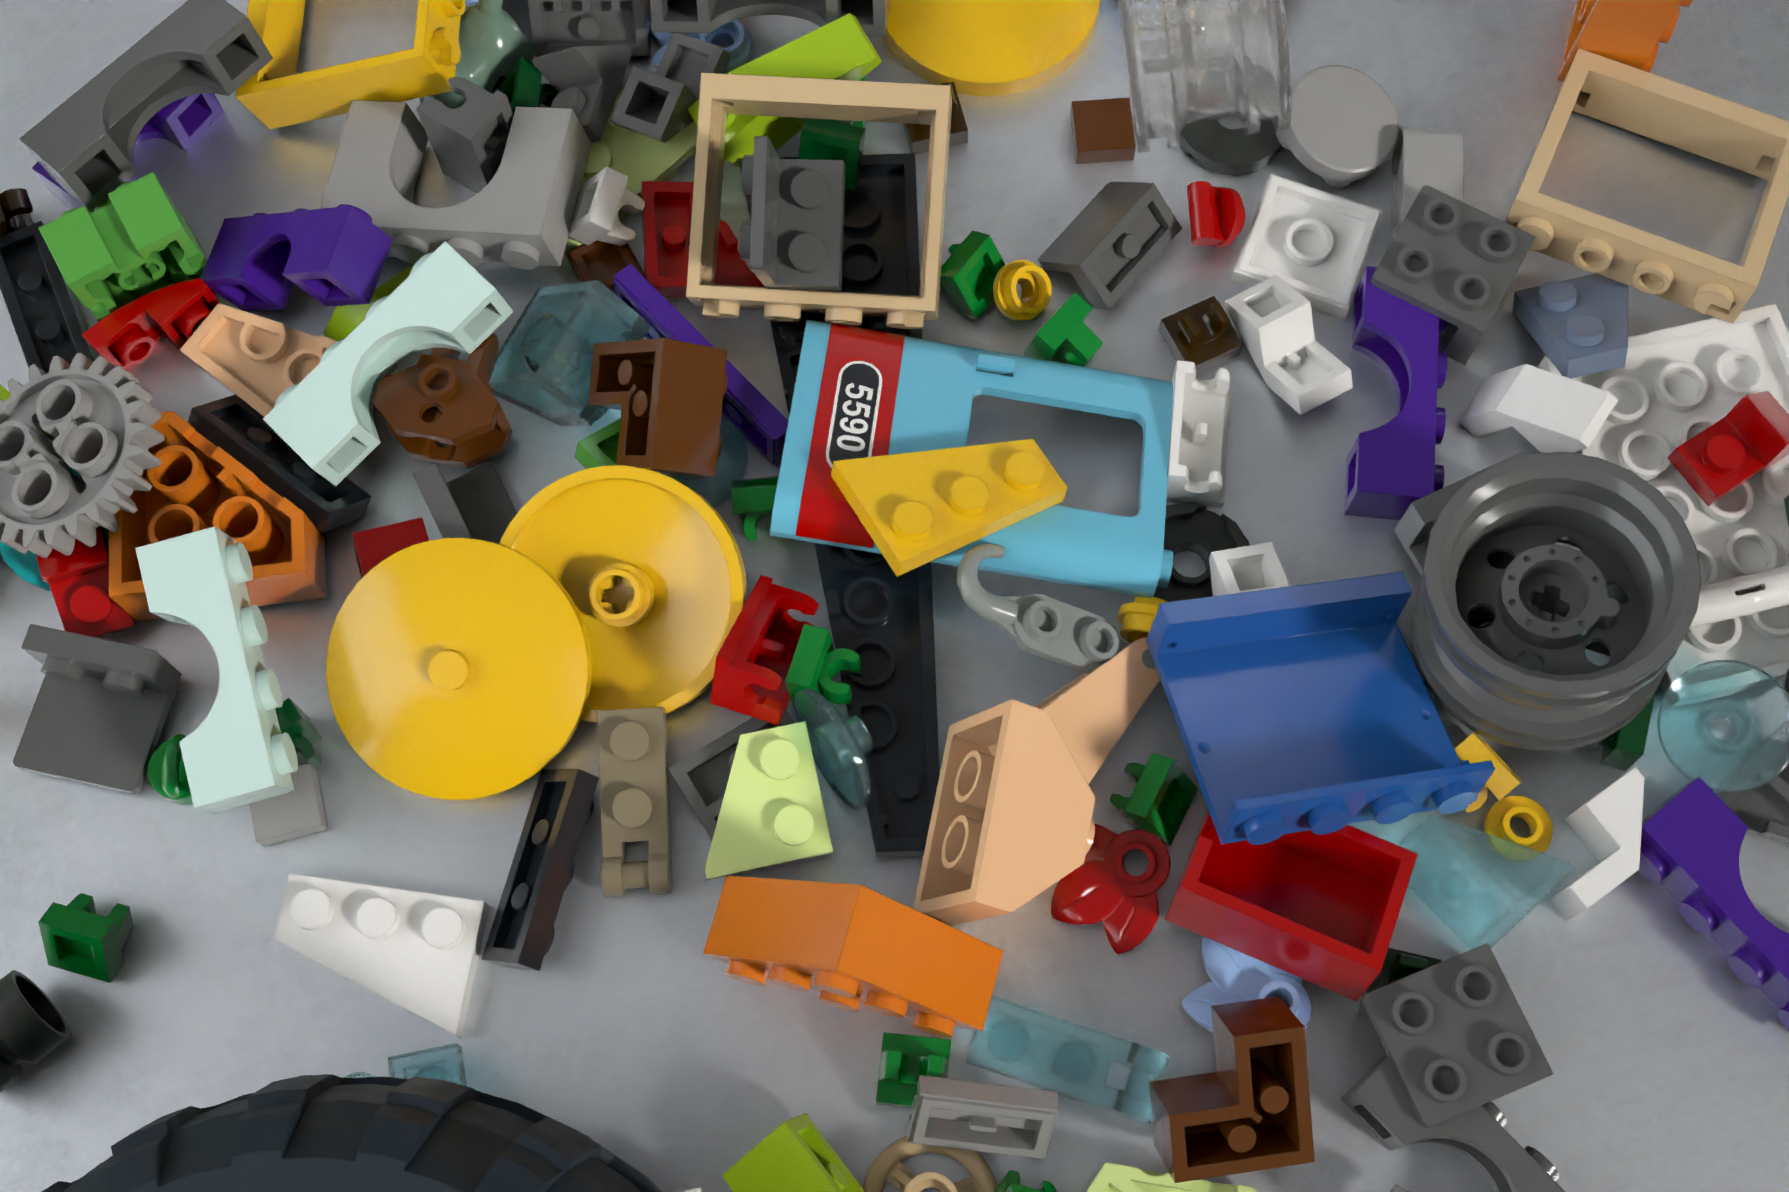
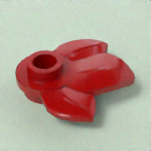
(1109, 894)

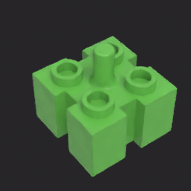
(124, 246)

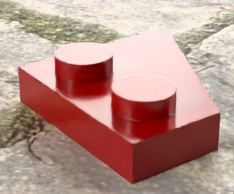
(667, 241)

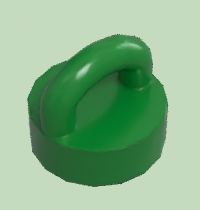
(168, 772)

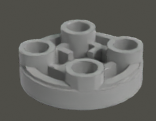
(1340, 124)

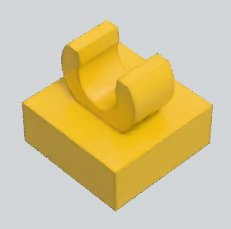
(1502, 779)

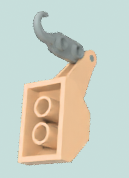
(1018, 776)

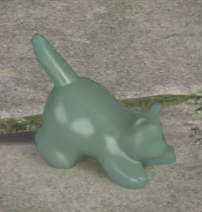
(488, 46)

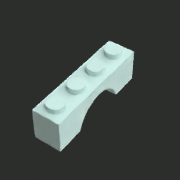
(331, 409)
(238, 747)

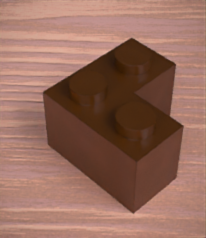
(667, 402)
(1250, 1109)

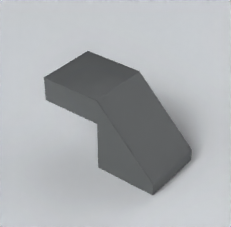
(660, 101)

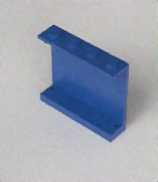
(1307, 709)

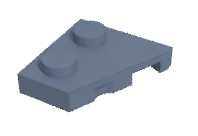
(1577, 323)

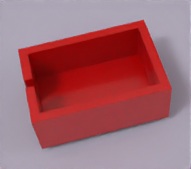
(1298, 902)

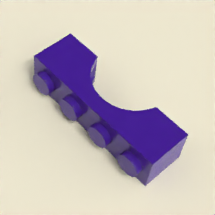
(1397, 460)
(1694, 853)

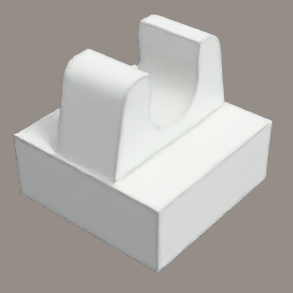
(599, 206)

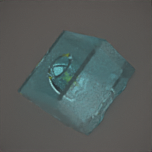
(550, 350)

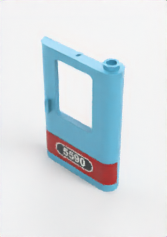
(904, 394)

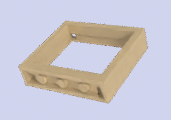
(816, 100)
(1678, 118)

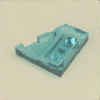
(1477, 879)

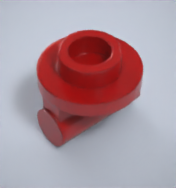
(1214, 214)

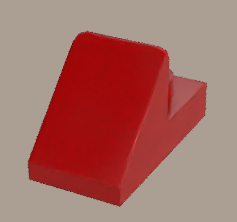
(1734, 447)
(82, 589)

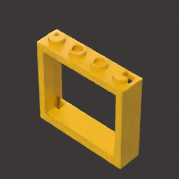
(288, 98)

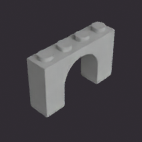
(513, 220)

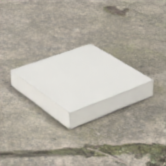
(1309, 242)

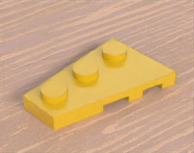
(946, 497)

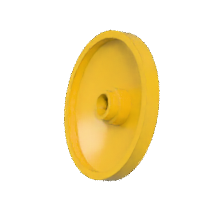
(990, 43)
(647, 575)
(458, 668)

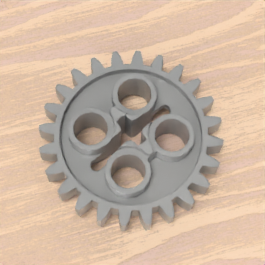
(98, 429)

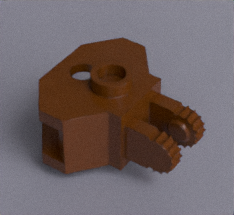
(448, 404)

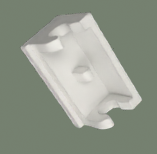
(1198, 437)

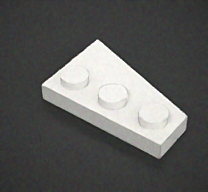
(390, 940)

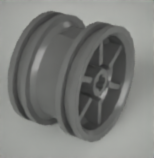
(1624, 539)

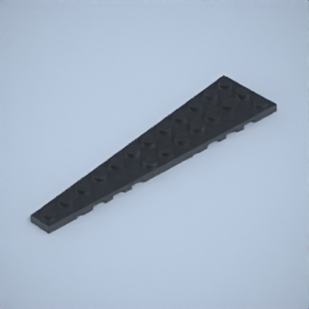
(867, 605)

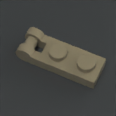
(634, 799)

